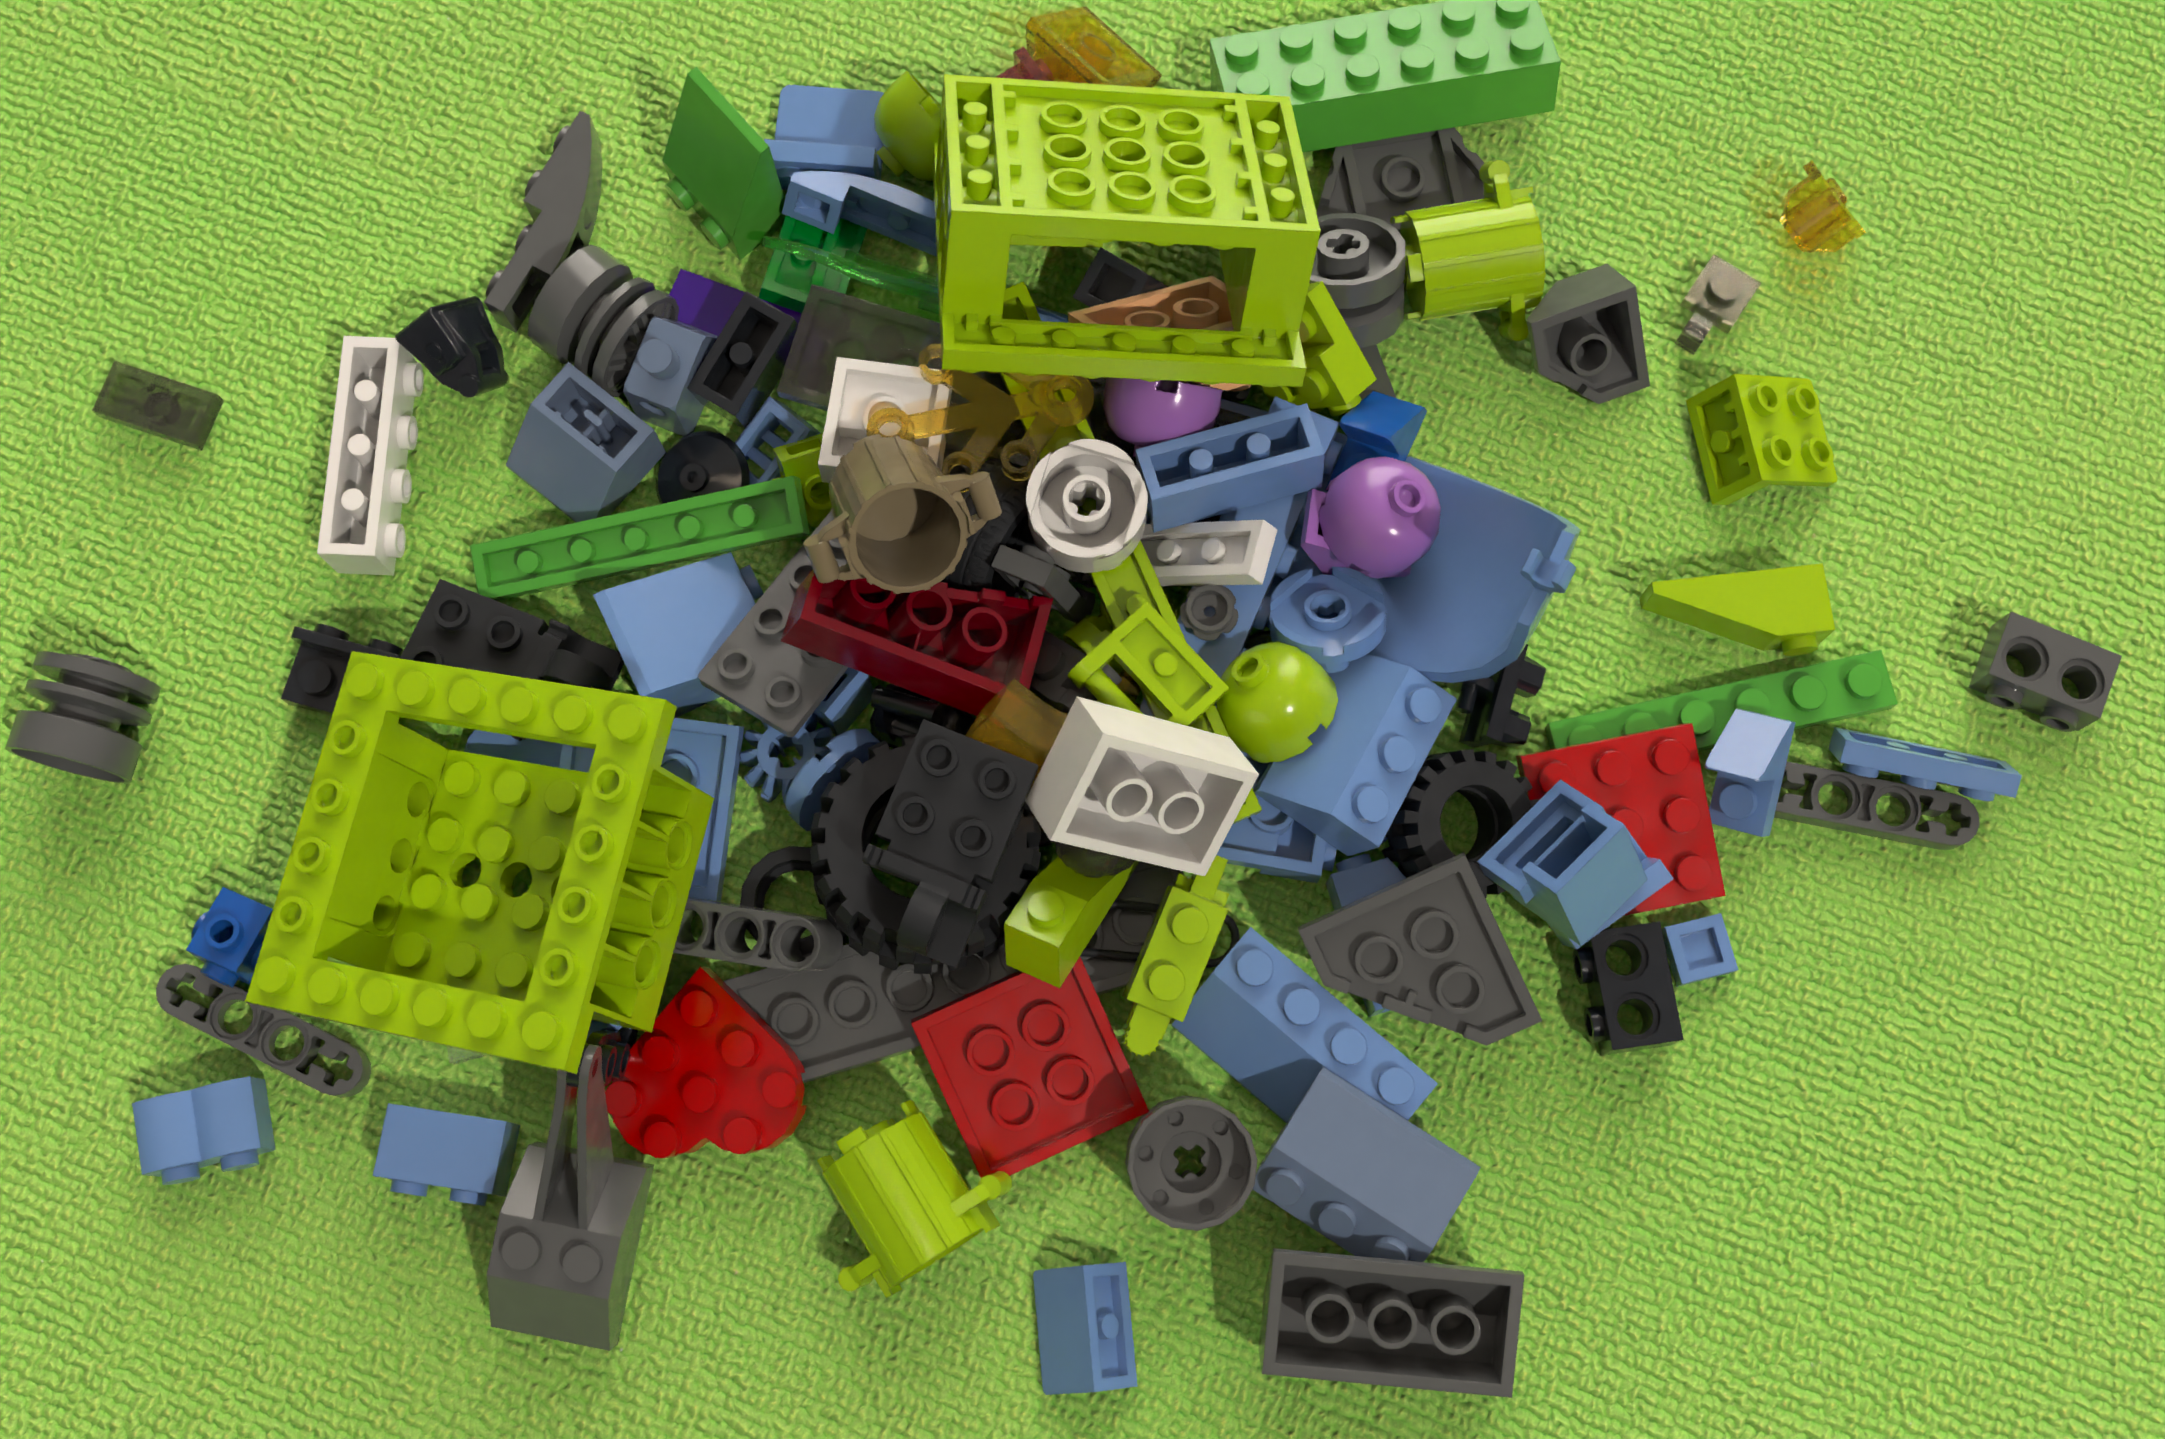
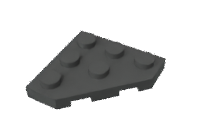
(1426, 954)

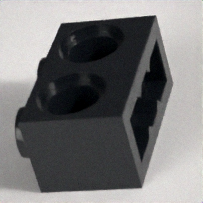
(1645, 987)

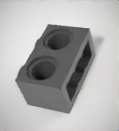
(2045, 659)

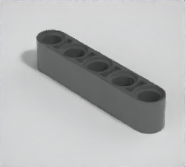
(777, 936)

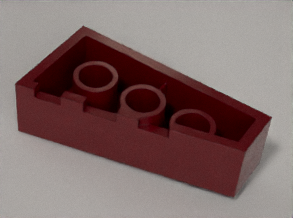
(930, 641)

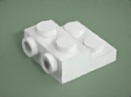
(865, 388)

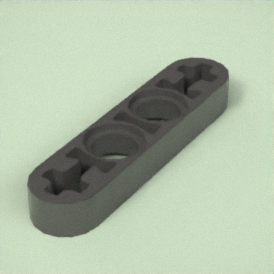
(1861, 813)
(262, 1033)

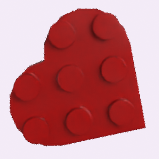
(707, 1077)

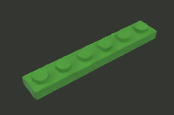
(641, 539)
(1801, 695)

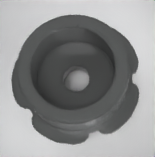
(1209, 596)

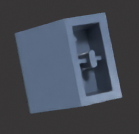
(582, 447)

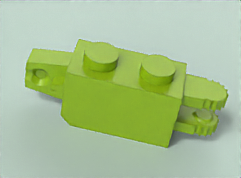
(1174, 956)

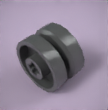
(1363, 272)

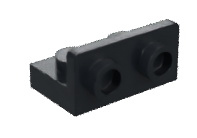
(322, 666)

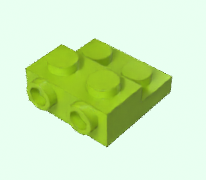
(1332, 357)

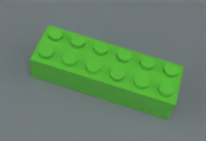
(1398, 69)

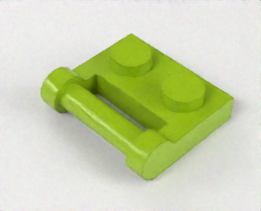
(1157, 662)

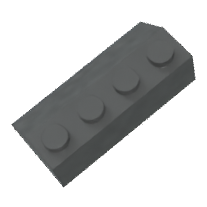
(1391, 1322)

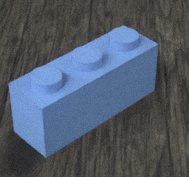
(1231, 467)

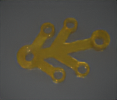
(992, 414)

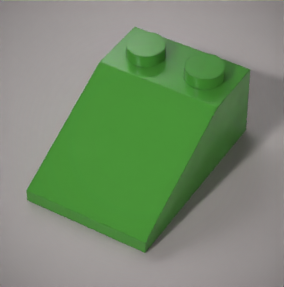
(722, 169)

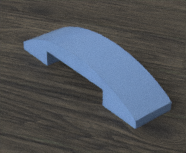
(888, 209)

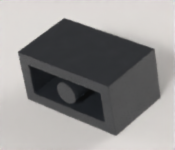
(745, 361)

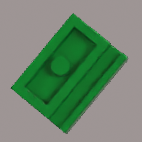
(791, 276)

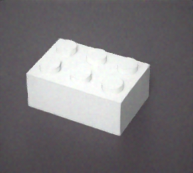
(1140, 787)

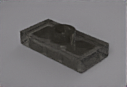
(158, 405)

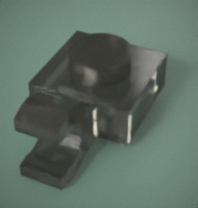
(1715, 300)

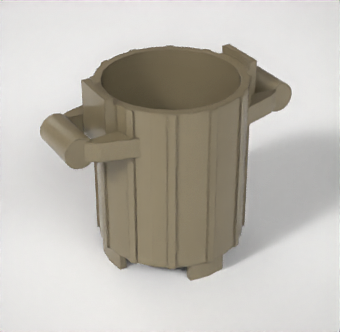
(898, 517)

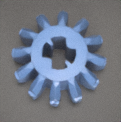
(768, 768)

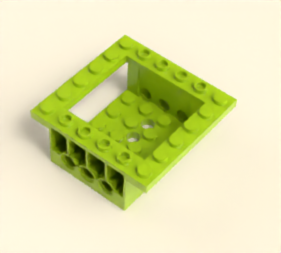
(1132, 170)
(374, 891)

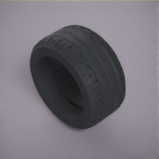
(1008, 529)

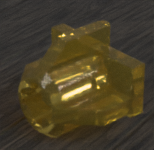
(1818, 214)

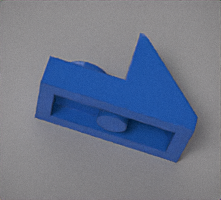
(1378, 429)

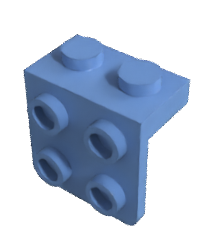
(826, 132)

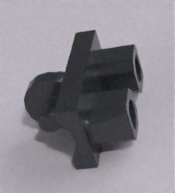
(1490, 701)

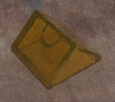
(1086, 50)

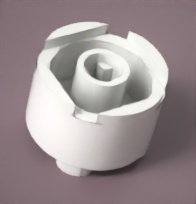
(1063, 482)

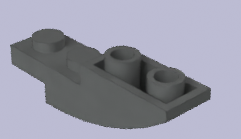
(564, 212)

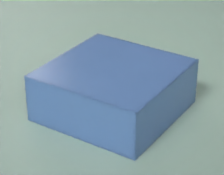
(1699, 950)

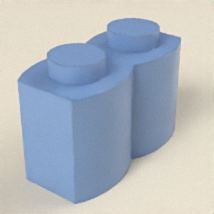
(204, 1127)

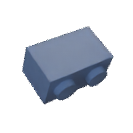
(446, 1151)

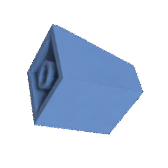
(676, 624)

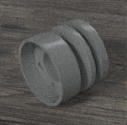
(596, 316)
(83, 717)
(1191, 1198)

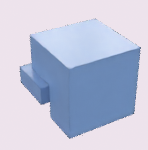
(1567, 862)

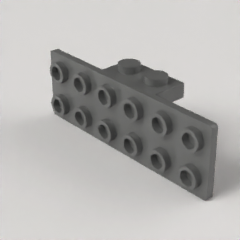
(767, 675)

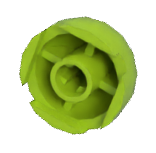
(908, 127)
(1275, 701)

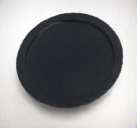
(700, 466)

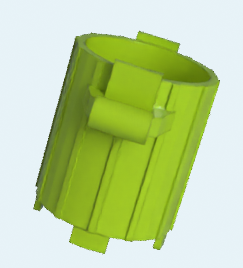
(1476, 255)
(905, 1199)

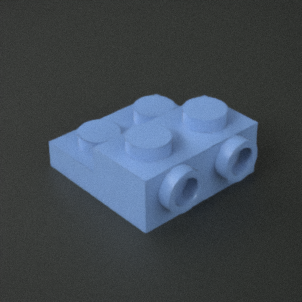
(1276, 843)

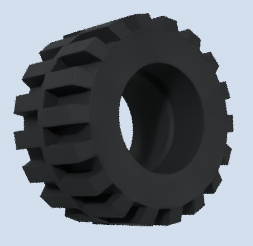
(1484, 782)

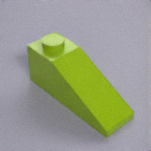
(1756, 608)
(1058, 920)

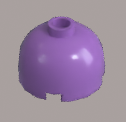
(1158, 410)
(1380, 516)

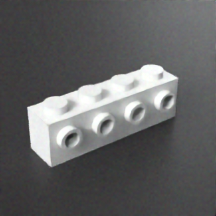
(370, 456)

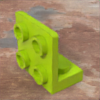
(1760, 435)

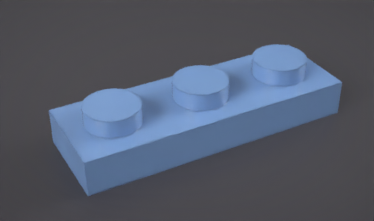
(1924, 765)

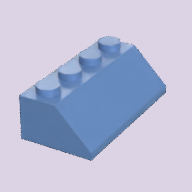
(1281, 1027)

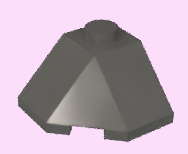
(1591, 335)

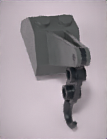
(572, 1215)

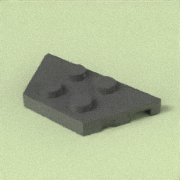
(1401, 175)

